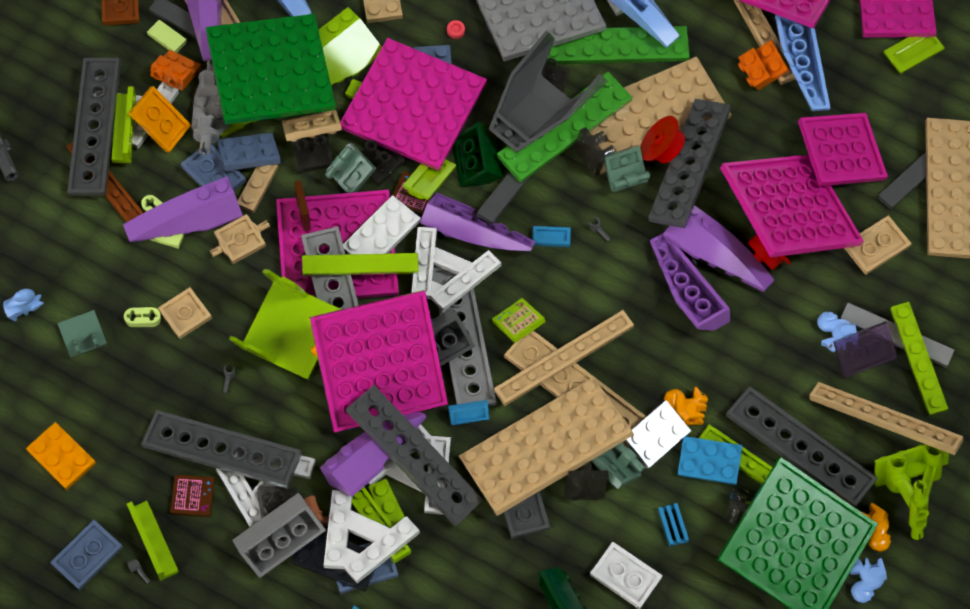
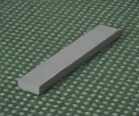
(863, 319)

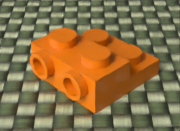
(762, 65)
(175, 69)

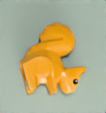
(688, 409)
(880, 539)

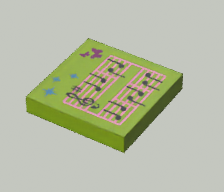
(518, 320)

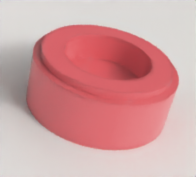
(455, 29)

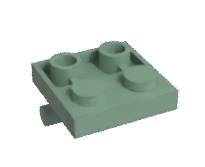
(625, 168)
(350, 169)
(621, 465)

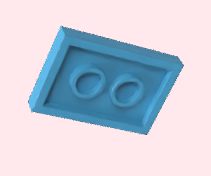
(710, 460)

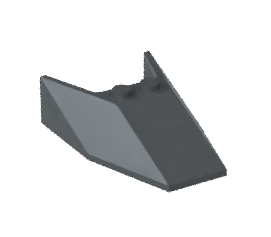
(531, 103)

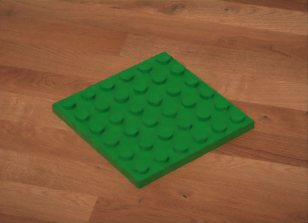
(270, 69)
(797, 540)

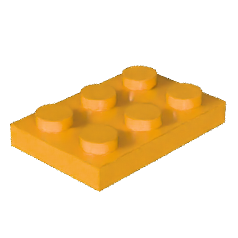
(159, 119)
(61, 456)

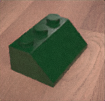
(477, 156)
(557, 589)

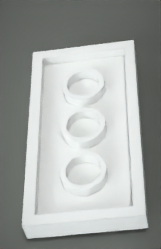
(383, 229)

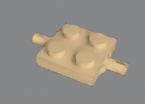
(240, 239)

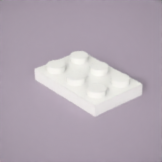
(657, 434)
(626, 575)

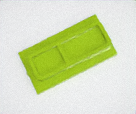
(912, 52)
(426, 180)

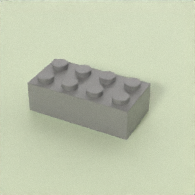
(278, 535)

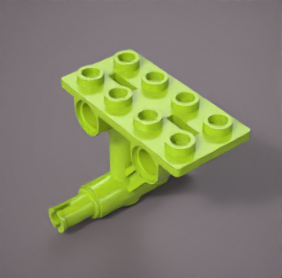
(896, 473)

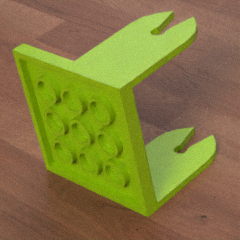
(283, 327)

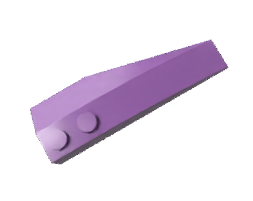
(190, 212)

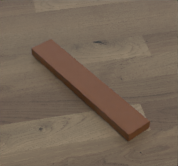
(117, 194)

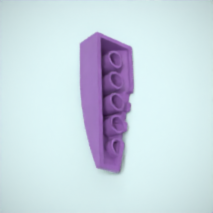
(204, 14)
(461, 222)
(715, 244)
(689, 287)
(361, 460)

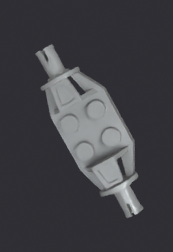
(207, 111)

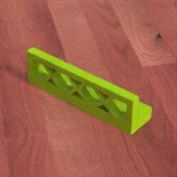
(123, 127)
(153, 540)

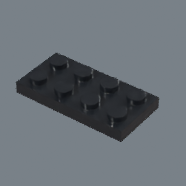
(312, 559)

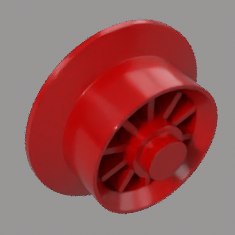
(662, 141)
(762, 255)

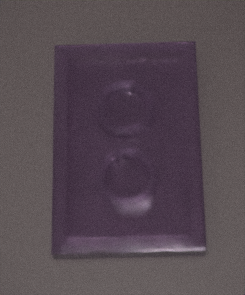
(865, 349)

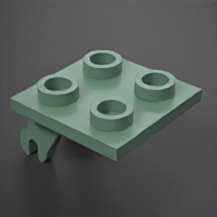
(82, 333)

